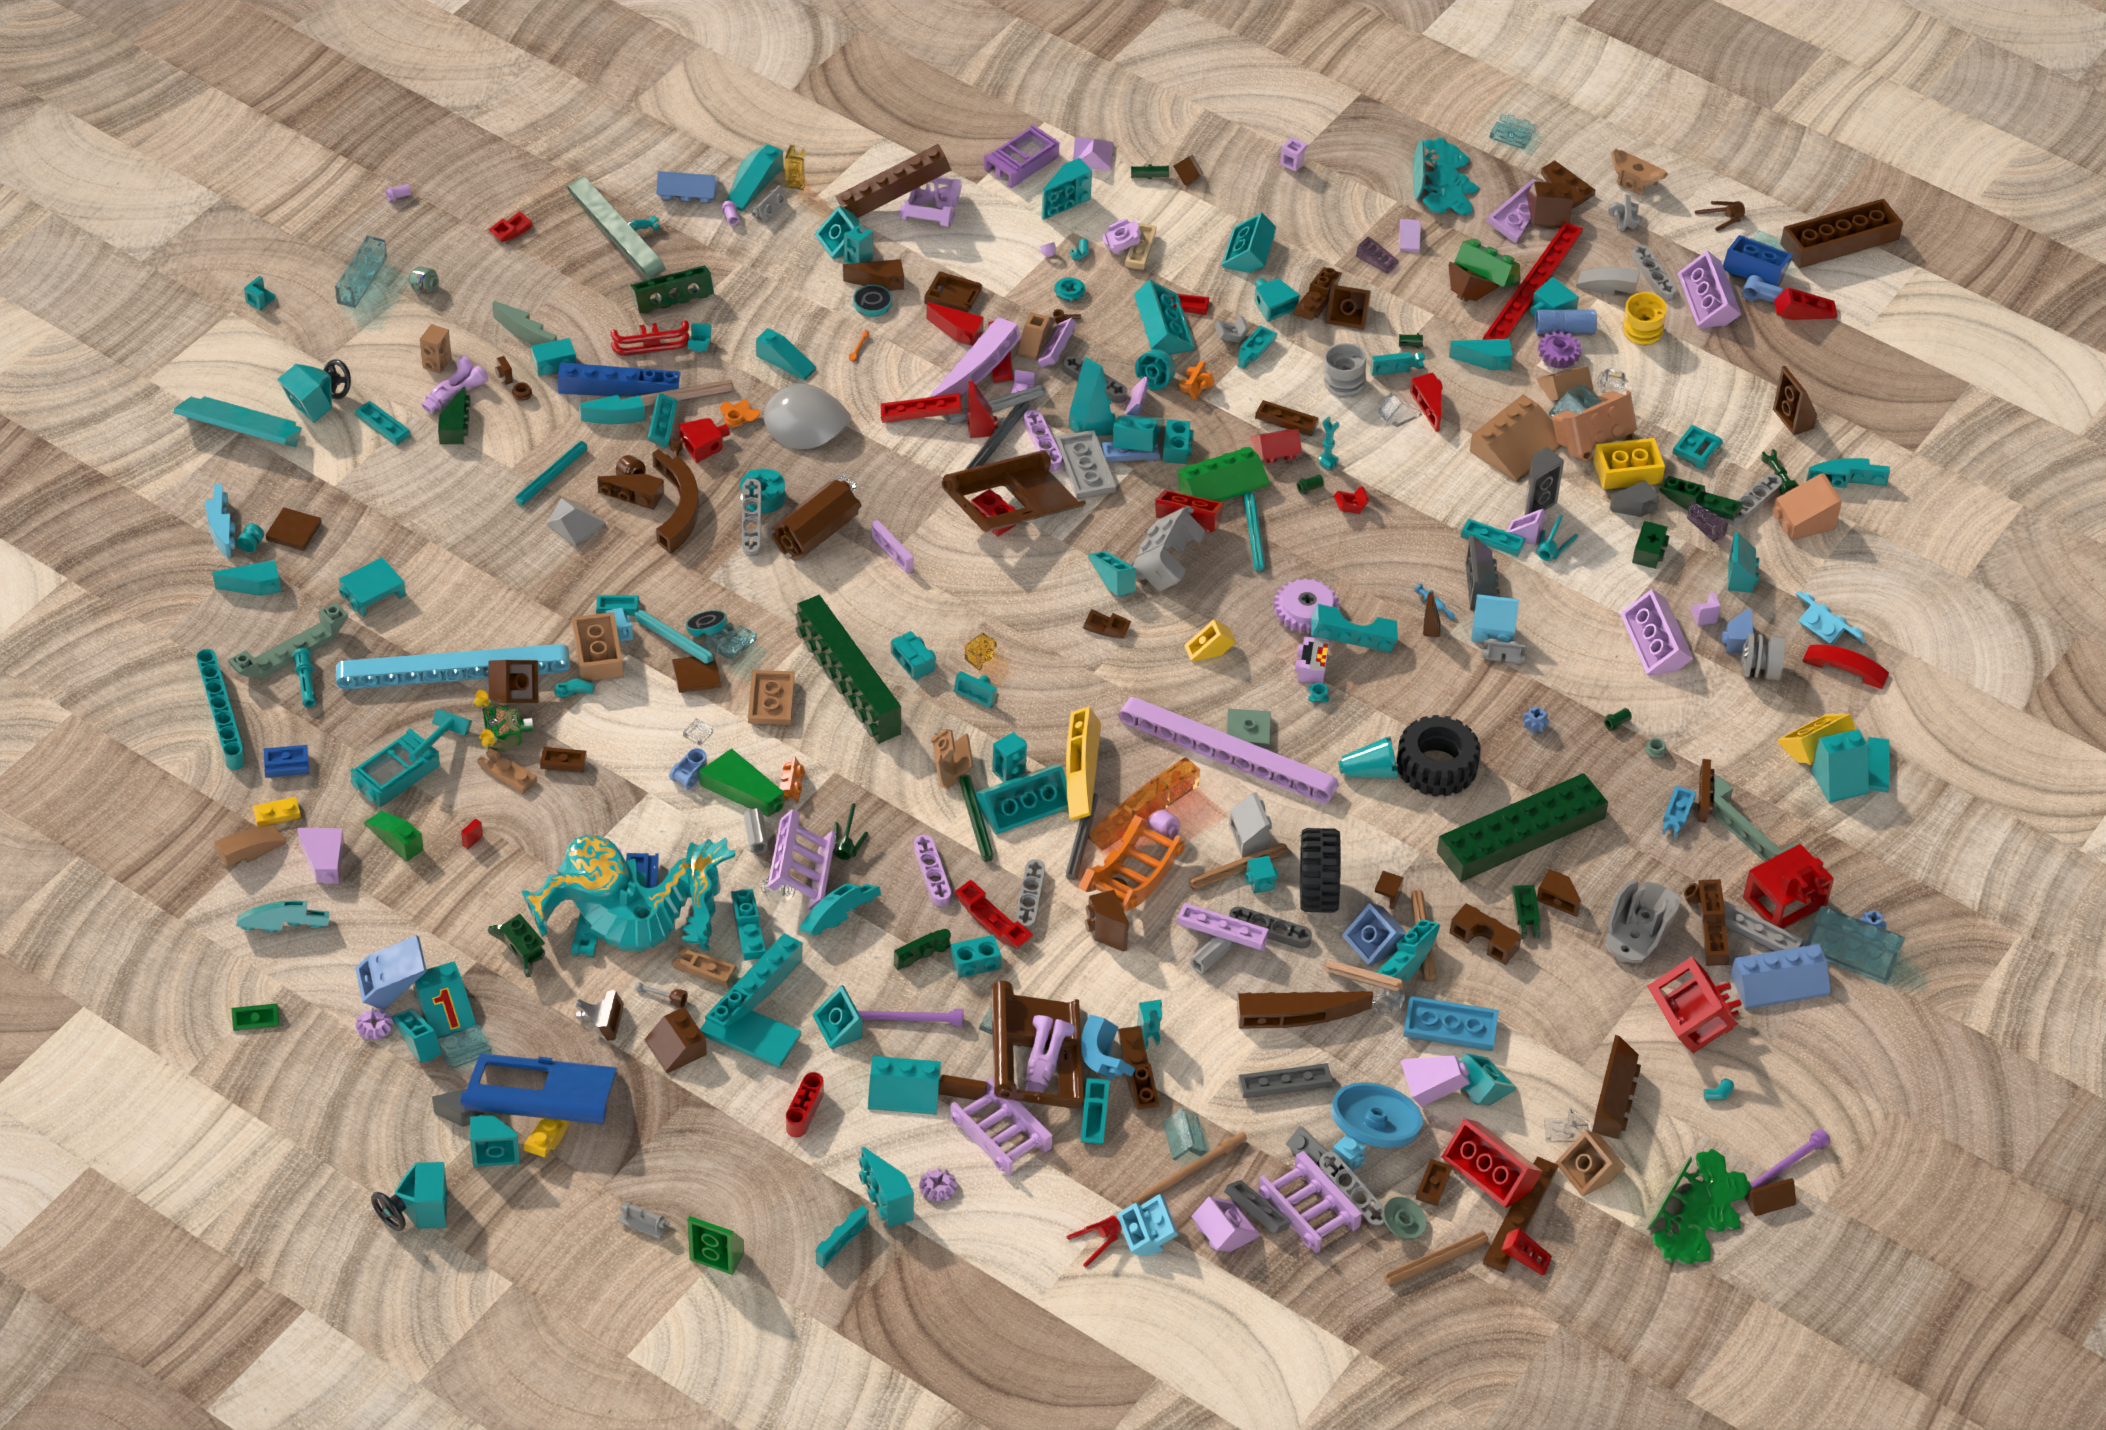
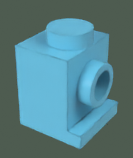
(623, 625)

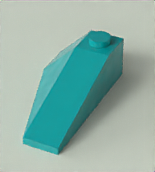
(755, 174)
(1090, 403)

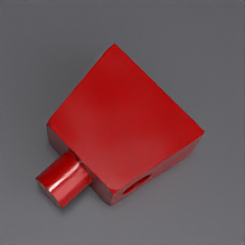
(702, 438)

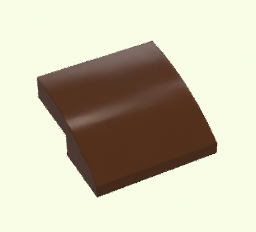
(695, 675)

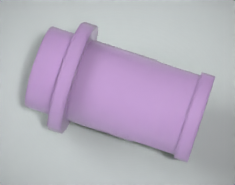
(397, 192)
(729, 209)

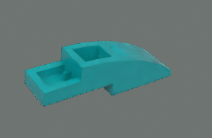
(1851, 470)
(834, 907)
(272, 915)
(748, 924)
(1411, 951)

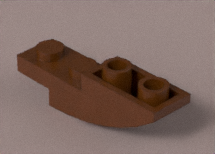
(1318, 295)
(1142, 1081)

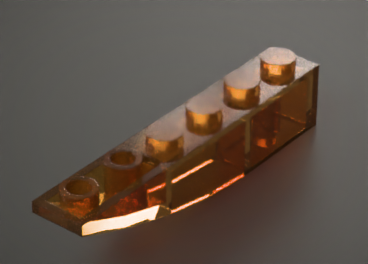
(1151, 797)

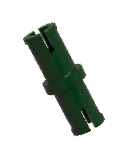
(1149, 171)

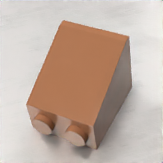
(1808, 508)

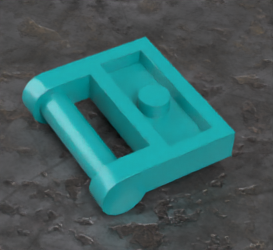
(1692, 442)

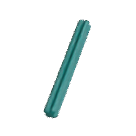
(550, 473)
(1254, 531)
(674, 636)

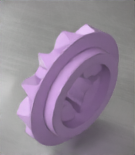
(383, 1025)
(941, 1192)

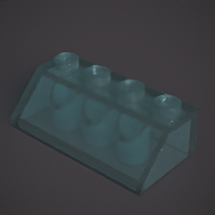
(1856, 944)

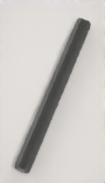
(999, 435)

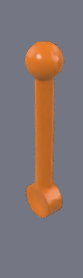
(853, 356)

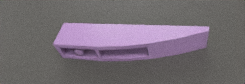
(981, 358)

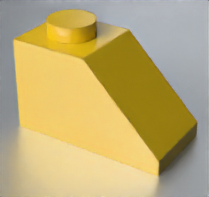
(1210, 642)

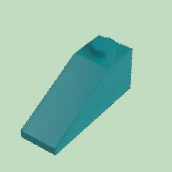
(783, 354)
(1488, 354)
(1115, 573)
(249, 579)
(418, 1035)

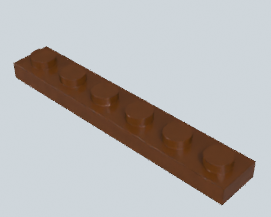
(1520, 1215)

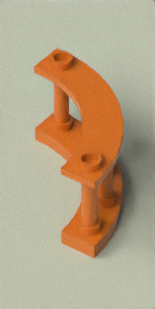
(1100, 876)

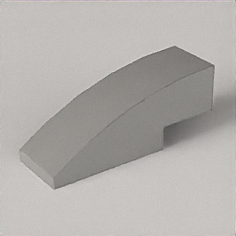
(1609, 279)

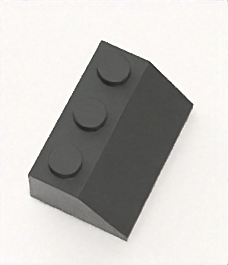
(1543, 480)
(1480, 571)

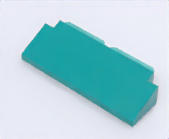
(240, 419)

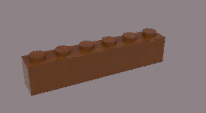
(895, 181)

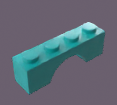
(1331, 625)

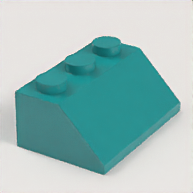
(1249, 244)
(904, 1085)

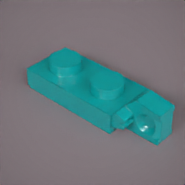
(1255, 346)

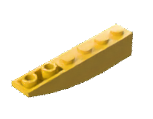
(1082, 761)

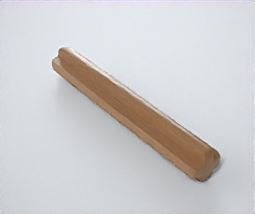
(1364, 976)

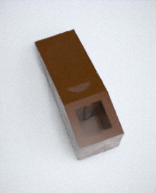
(633, 488)

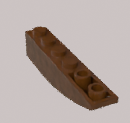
(1298, 1008)

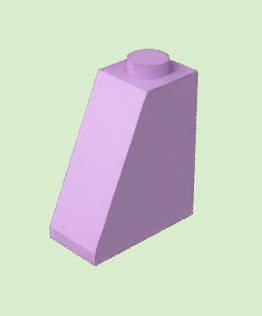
(323, 852)
(1434, 1077)

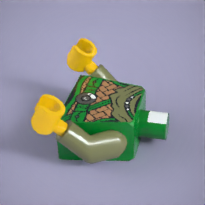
(501, 724)

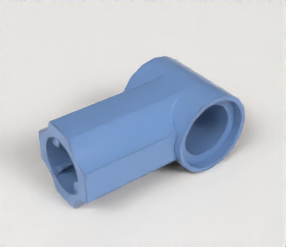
(1757, 289)

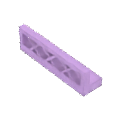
(1223, 926)

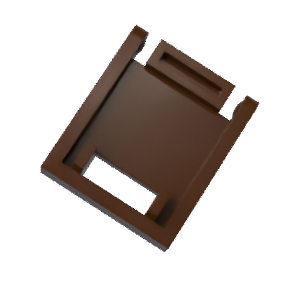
(957, 294)

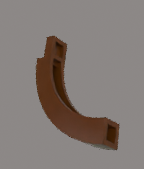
(683, 521)

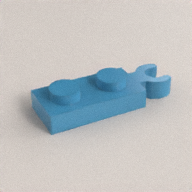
(1678, 809)

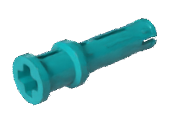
(304, 670)

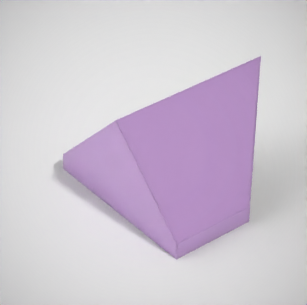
(1529, 526)

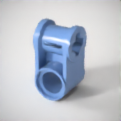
(688, 768)

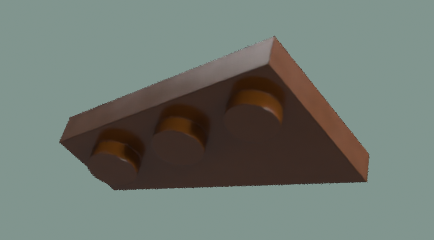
(1557, 173)

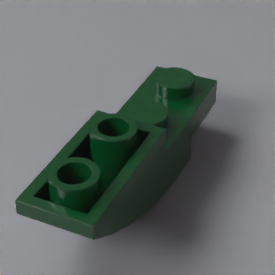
(1686, 492)

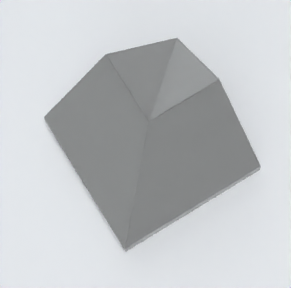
(574, 521)

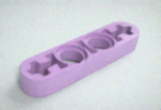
(1040, 440)
(932, 870)

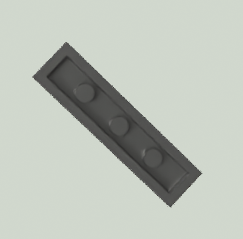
(1285, 1080)

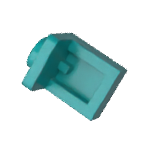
(700, 337)

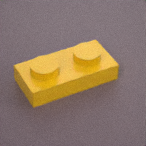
(276, 812)

